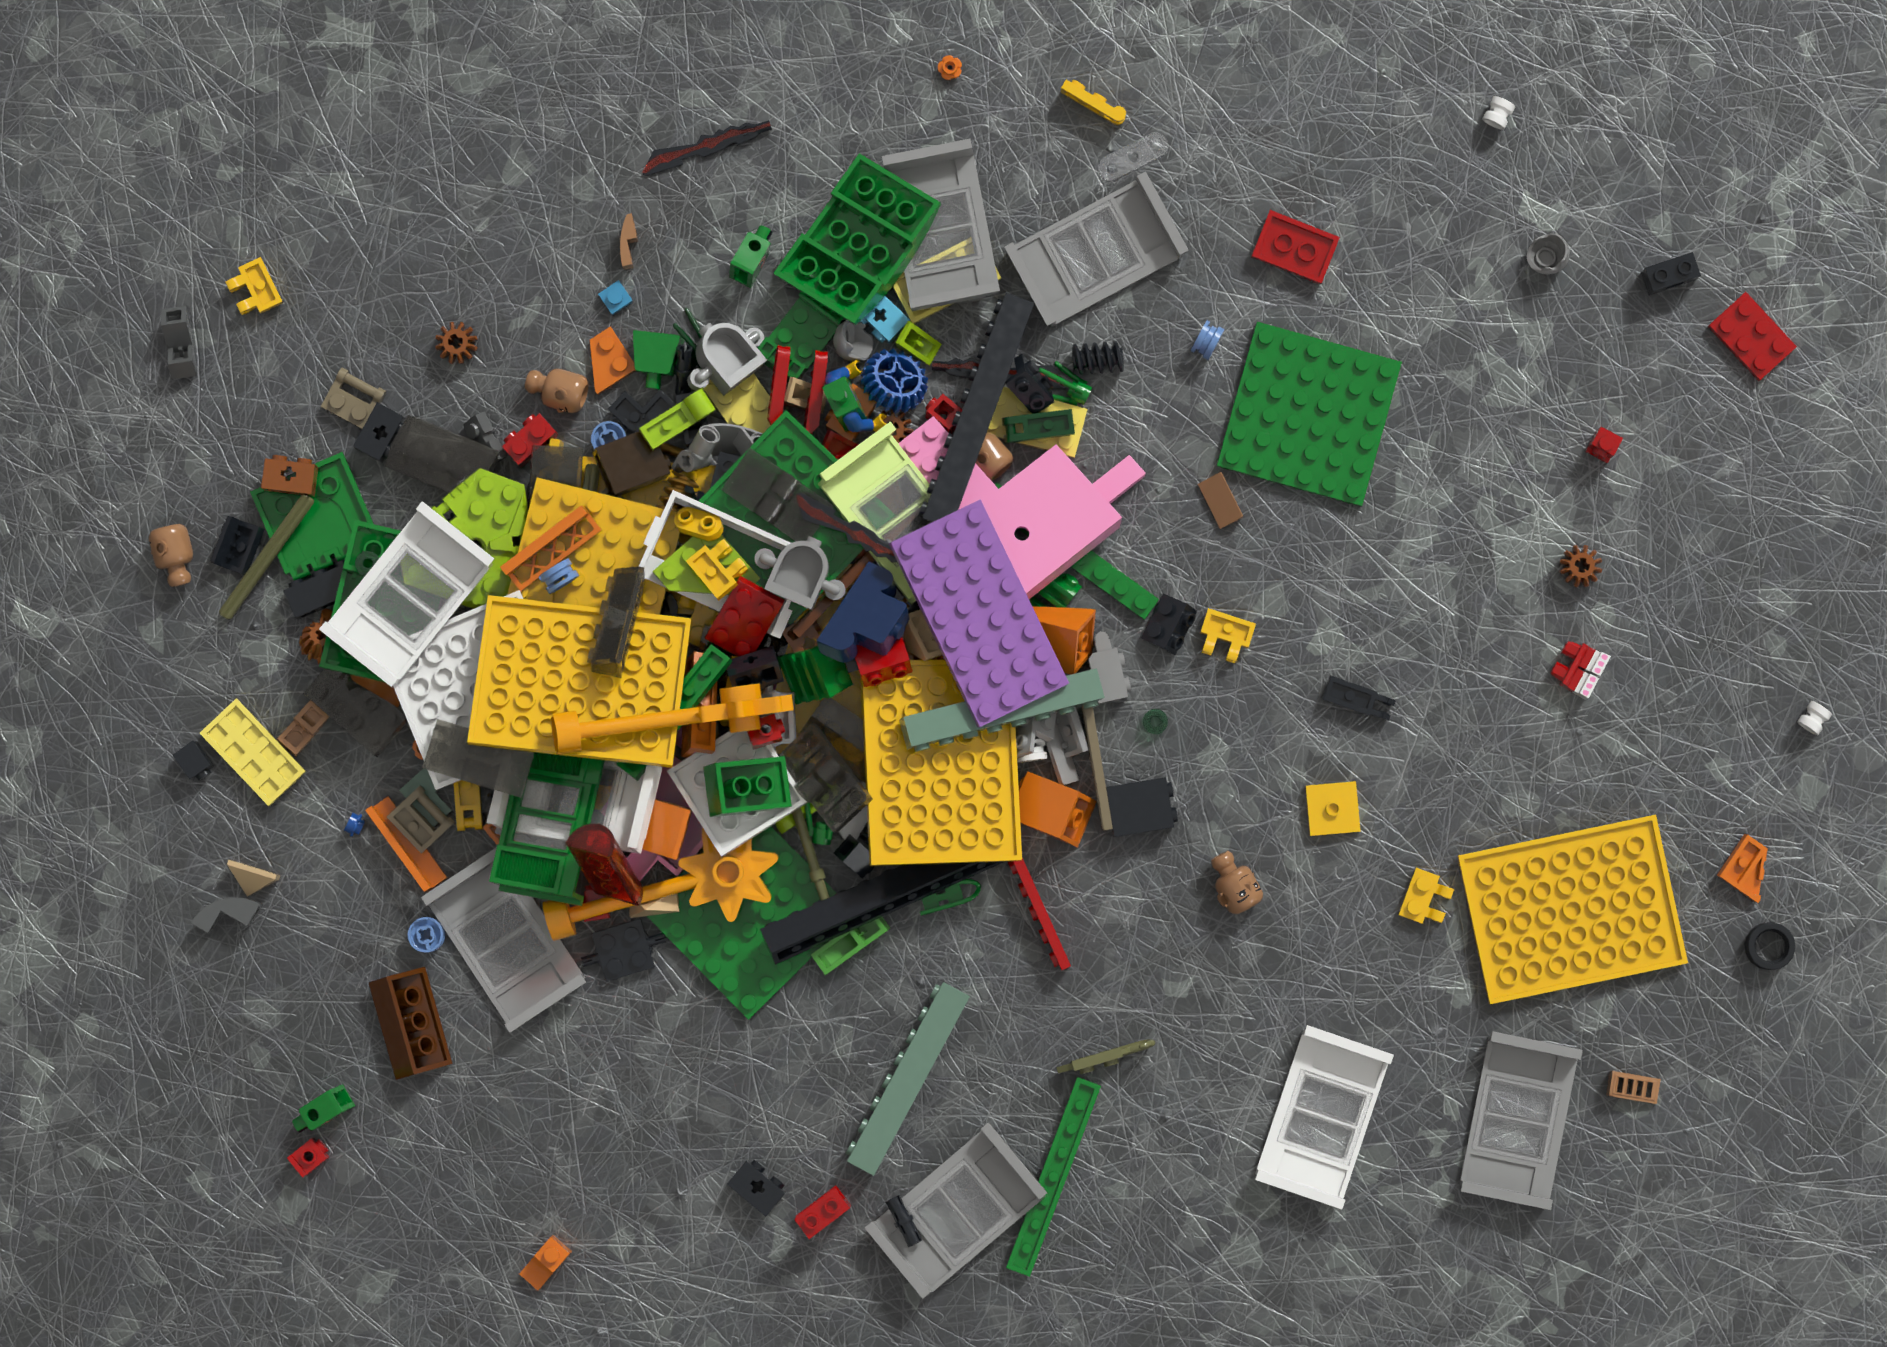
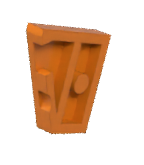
(609, 360)
(1745, 867)

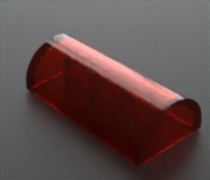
(605, 864)

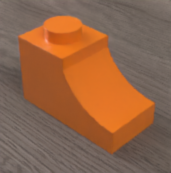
(545, 1262)

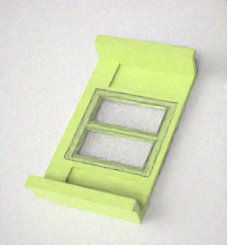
(880, 491)

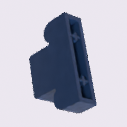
(865, 617)

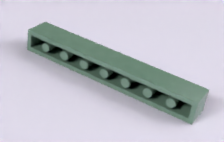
(956, 720)
(908, 1078)

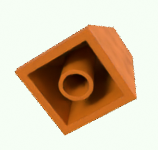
(1069, 634)
(1054, 808)
(667, 829)

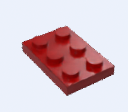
(1295, 247)
(1752, 336)
(744, 618)

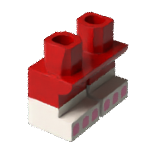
(1582, 658)

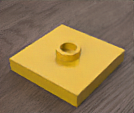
(1332, 808)

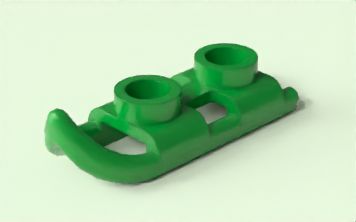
(954, 896)

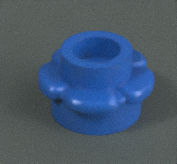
(354, 824)

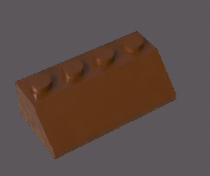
(410, 1023)

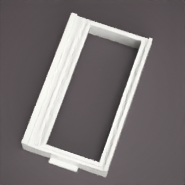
(651, 562)

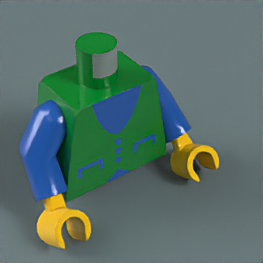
(845, 401)

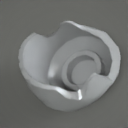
(1548, 254)
(853, 341)

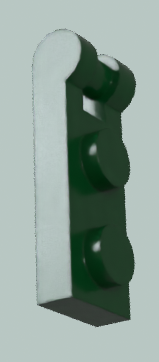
(1039, 426)

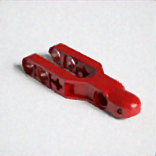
(779, 382)

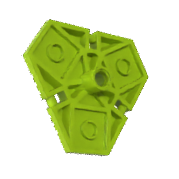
(492, 513)

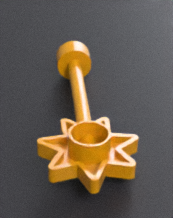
(738, 705)
(710, 876)

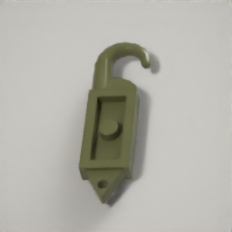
(1108, 1057)

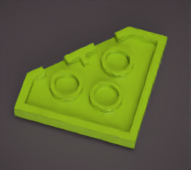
(679, 576)

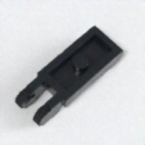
(1355, 697)

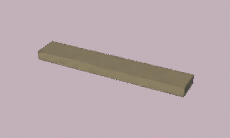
(1097, 769)

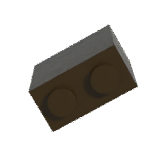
(630, 464)

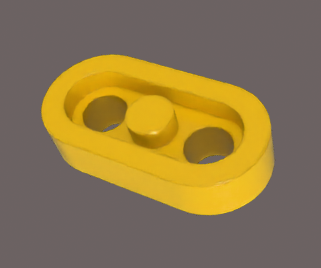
(697, 522)

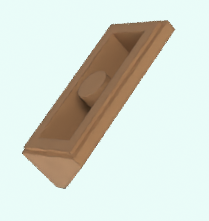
(1220, 500)

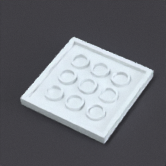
(730, 830)

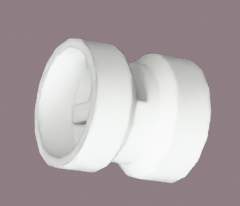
(1498, 112)
(1814, 718)

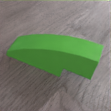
(848, 944)

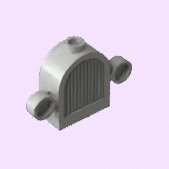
(726, 356)
(800, 573)

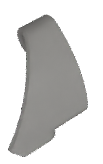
(712, 440)

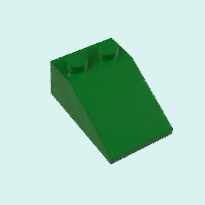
(747, 786)

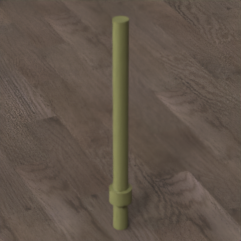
(816, 875)

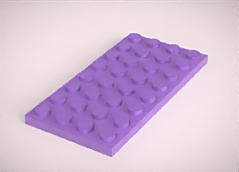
(979, 613)

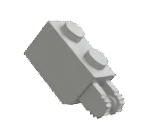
(1109, 667)

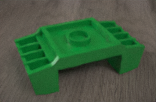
(803, 329)

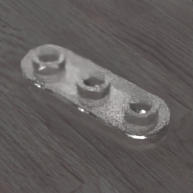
(1141, 148)

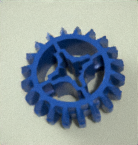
(900, 376)

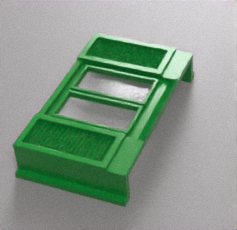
(534, 834)

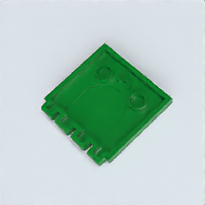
(327, 523)

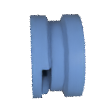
(1207, 340)
(606, 432)
(557, 573)
(426, 934)

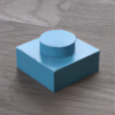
(615, 297)

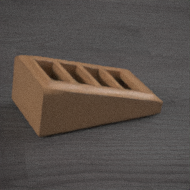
(1613, 1084)

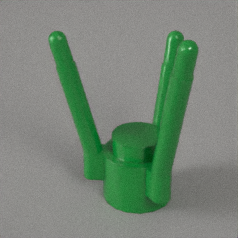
(1077, 390)
(821, 832)

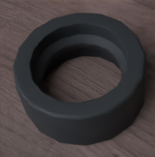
(1786, 935)

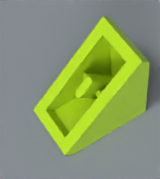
(917, 342)

